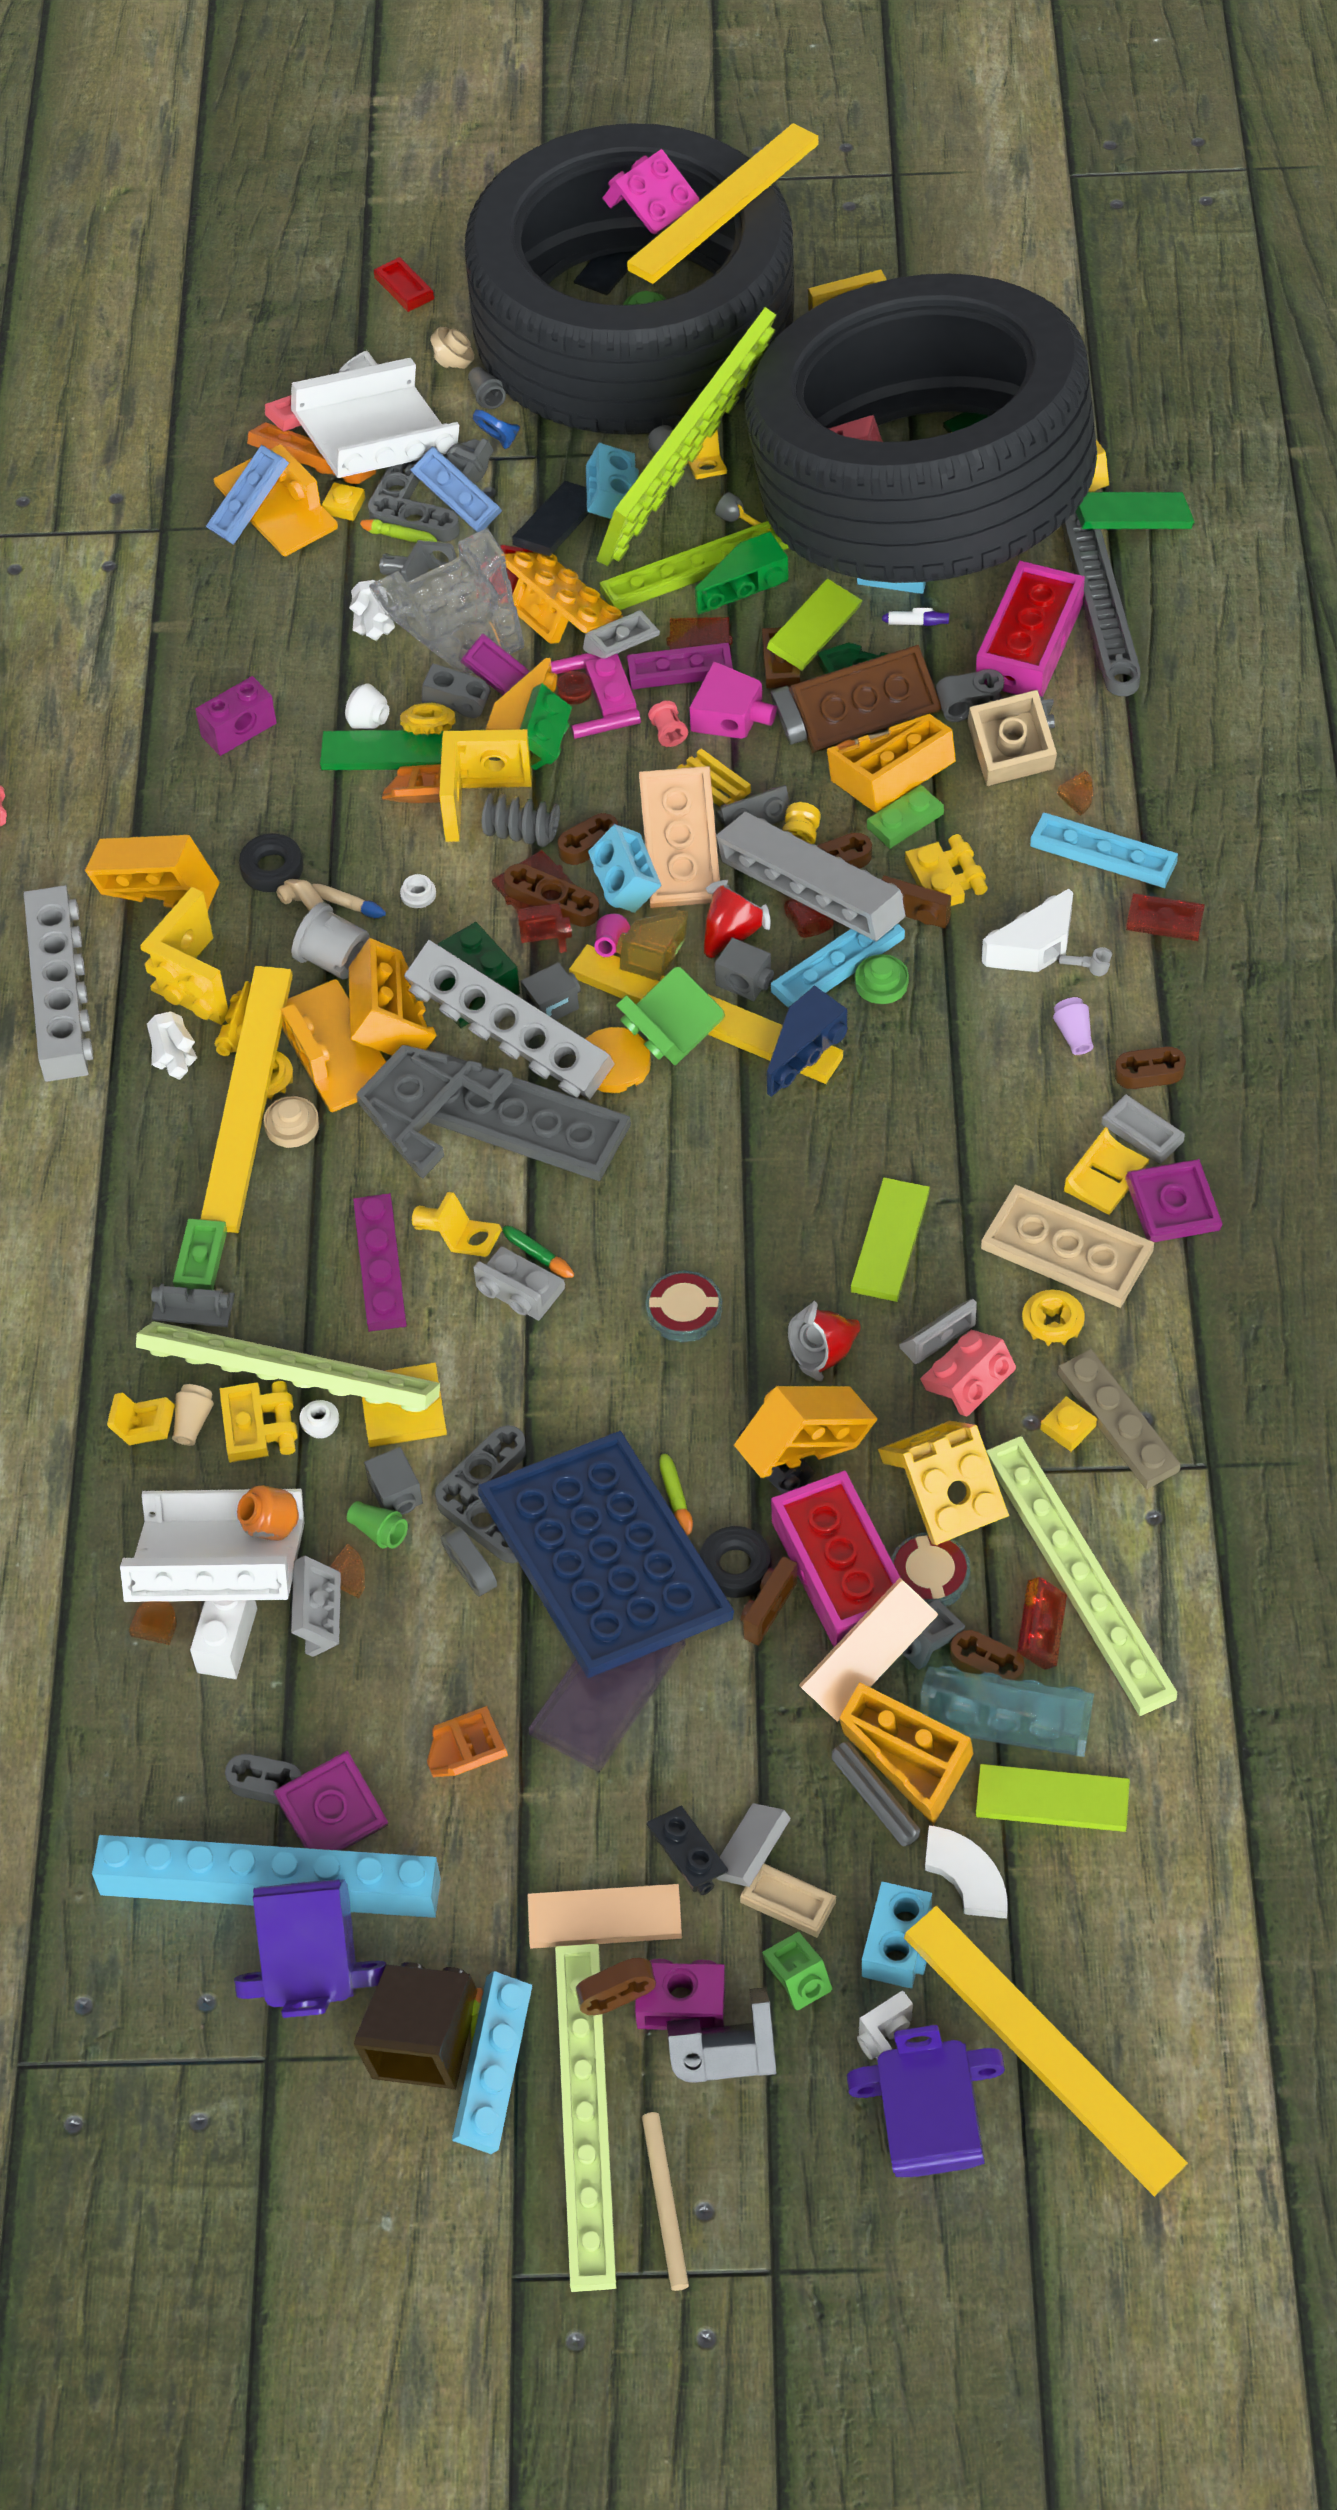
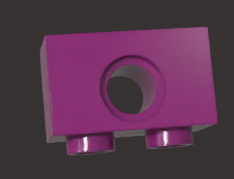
(236, 715)
(705, 2002)

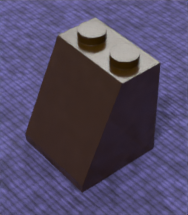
(417, 2025)

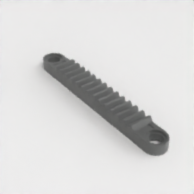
(1102, 607)

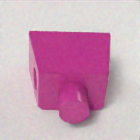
(729, 704)

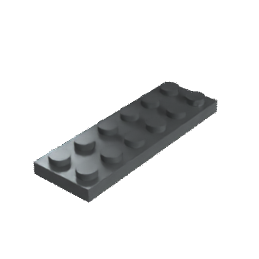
(538, 1125)

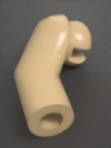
(299, 891)

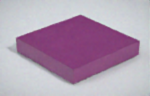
(1173, 1201)
(331, 1806)

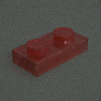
(1165, 917)
(1042, 1623)

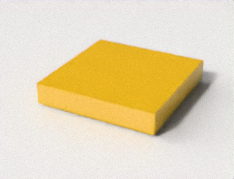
(391, 1424)

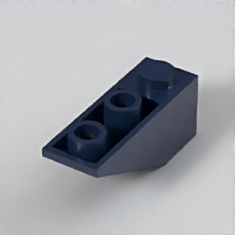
(808, 1031)

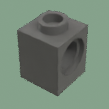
(743, 969)
(393, 1481)

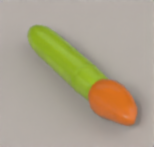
(675, 1493)

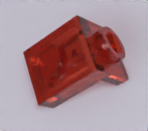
(544, 923)

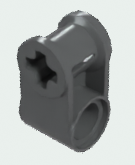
(968, 690)

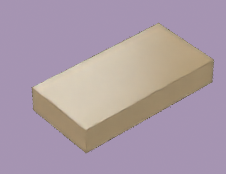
(789, 1900)

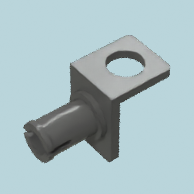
(418, 561)

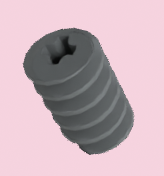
(520, 821)

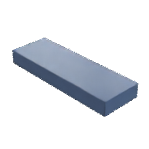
(456, 490)
(247, 494)

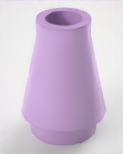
(1074, 1023)

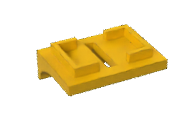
(1111, 1158)

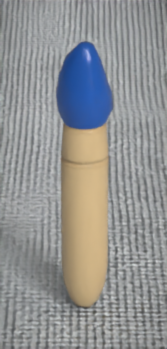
(349, 901)

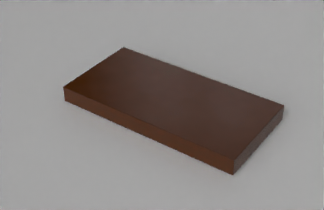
(865, 698)

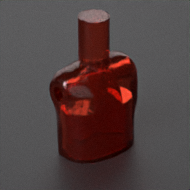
(807, 920)

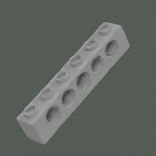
(436, 965)
(56, 983)

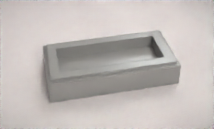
(1143, 1129)
(752, 1843)

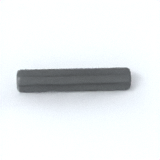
(875, 1794)

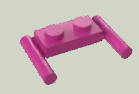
(610, 690)

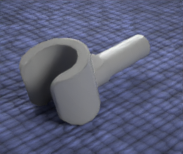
(1097, 964)

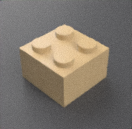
(1012, 738)

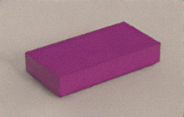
(494, 665)

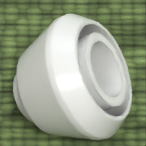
(366, 708)

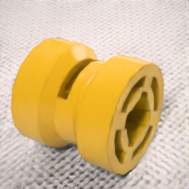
(802, 821)

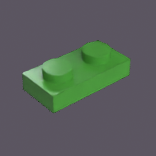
(905, 816)
(200, 1254)

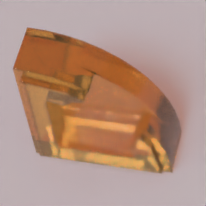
(1078, 792)
(352, 1571)

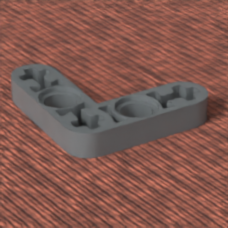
(396, 506)
(464, 1483)

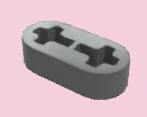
(788, 715)
(468, 1561)
(265, 1777)

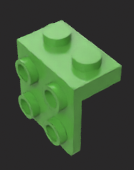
(672, 1016)

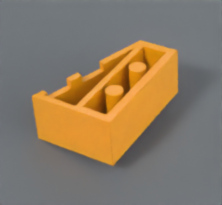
(894, 763)
(151, 868)
(907, 1747)

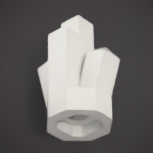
(368, 614)
(171, 1044)

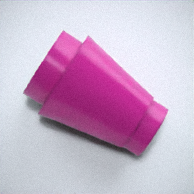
(608, 933)

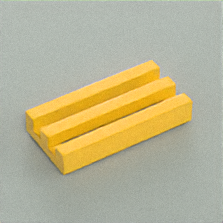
(721, 778)

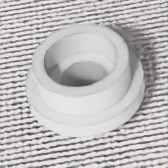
(418, 891)
(319, 1427)

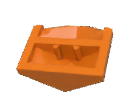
(415, 785)
(465, 1744)

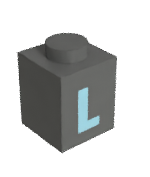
(552, 991)

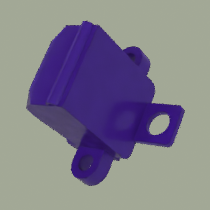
(306, 1949)
(929, 2100)

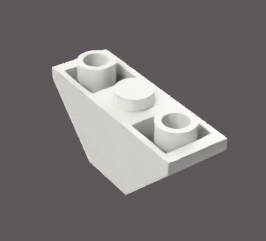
(1032, 938)

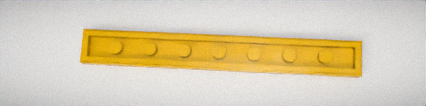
(722, 203)
(737, 1028)
(247, 1097)
(1045, 2051)

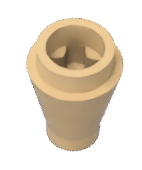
(191, 1411)

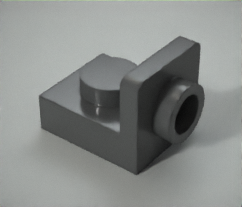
(934, 1636)

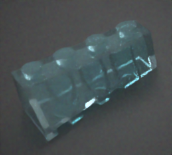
(1008, 1710)

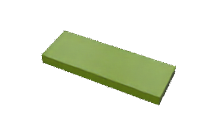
(814, 624)
(890, 1239)
(1053, 1797)

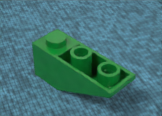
(743, 572)

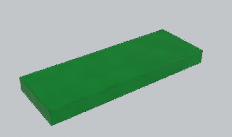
(1134, 511)
(378, 750)

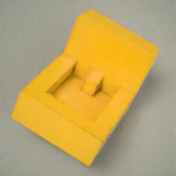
(141, 1420)

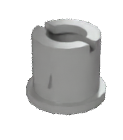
(328, 941)

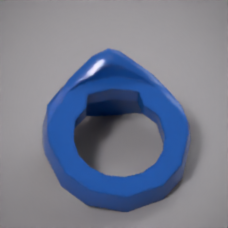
(500, 430)

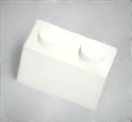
(222, 1636)

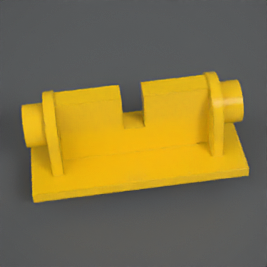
(230, 1033)

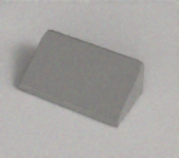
(620, 635)
(940, 1331)

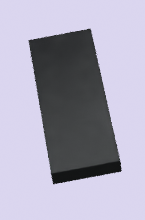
(604, 272)
(554, 520)

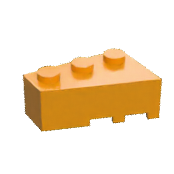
(380, 1001)
(803, 1424)

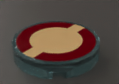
(684, 1306)
(933, 1569)

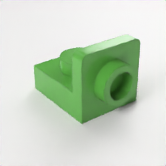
(798, 1970)

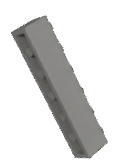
(811, 876)

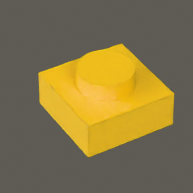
(344, 501)
(1068, 1424)

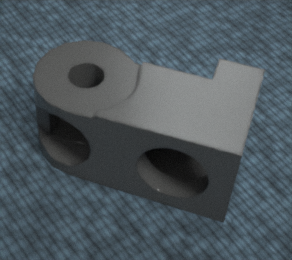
(455, 691)

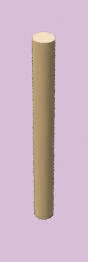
(665, 2201)

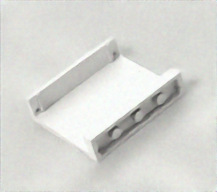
(369, 418)
(202, 1554)

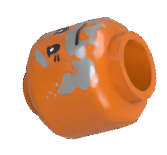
(268, 1513)

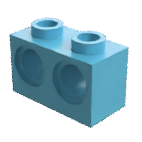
(608, 478)
(624, 868)
(888, 1934)

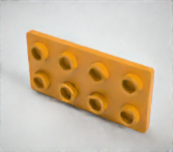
(292, 509)
(553, 595)
(320, 1035)

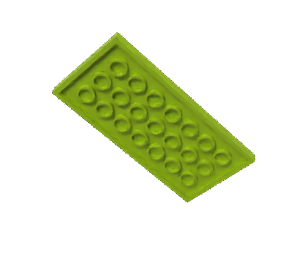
(685, 440)

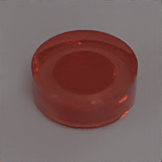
(574, 687)

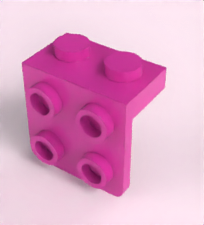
(653, 191)

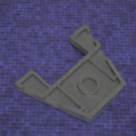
(413, 1089)

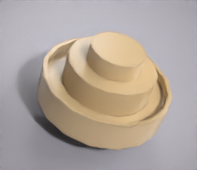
(451, 348)
(291, 1121)

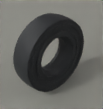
(270, 845)
(737, 1539)

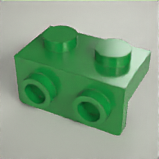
(546, 724)

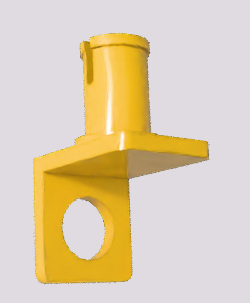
(708, 456)
(455, 1226)

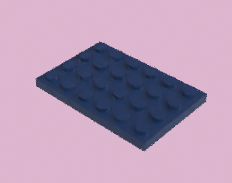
(605, 1553)

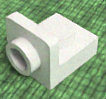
(883, 2022)

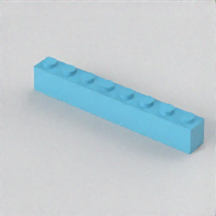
(231, 1872)

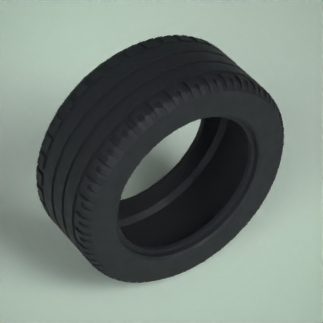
(603, 362)
(936, 501)

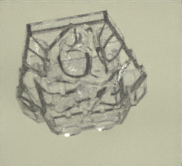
(456, 602)

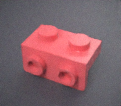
(970, 1370)

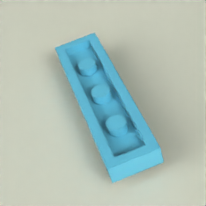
(1104, 850)
(832, 964)
(492, 2063)

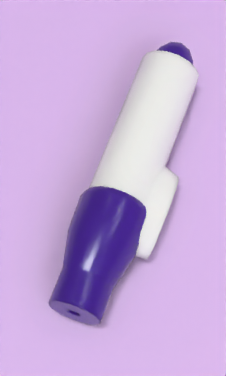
(917, 616)

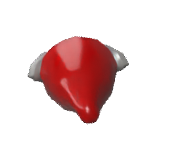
(730, 918)
(820, 1339)

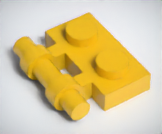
(934, 870)
(244, 1420)

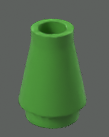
(379, 1524)

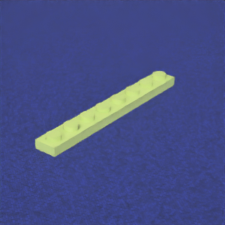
(300, 1368)
(1081, 1577)
(585, 2126)

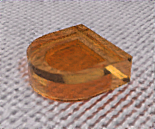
(154, 1622)

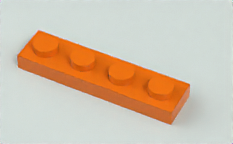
(300, 448)

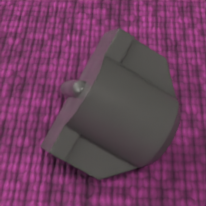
(471, 458)

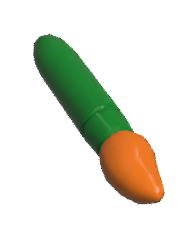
(538, 1252)

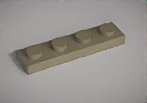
(1119, 1419)

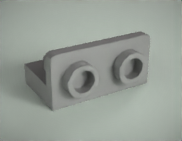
(518, 1283)
(316, 1605)

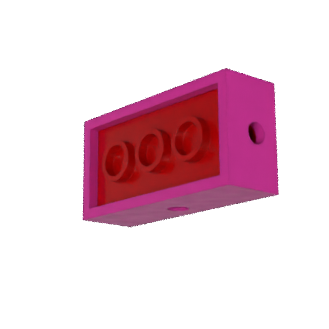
(1031, 627)
(834, 1550)

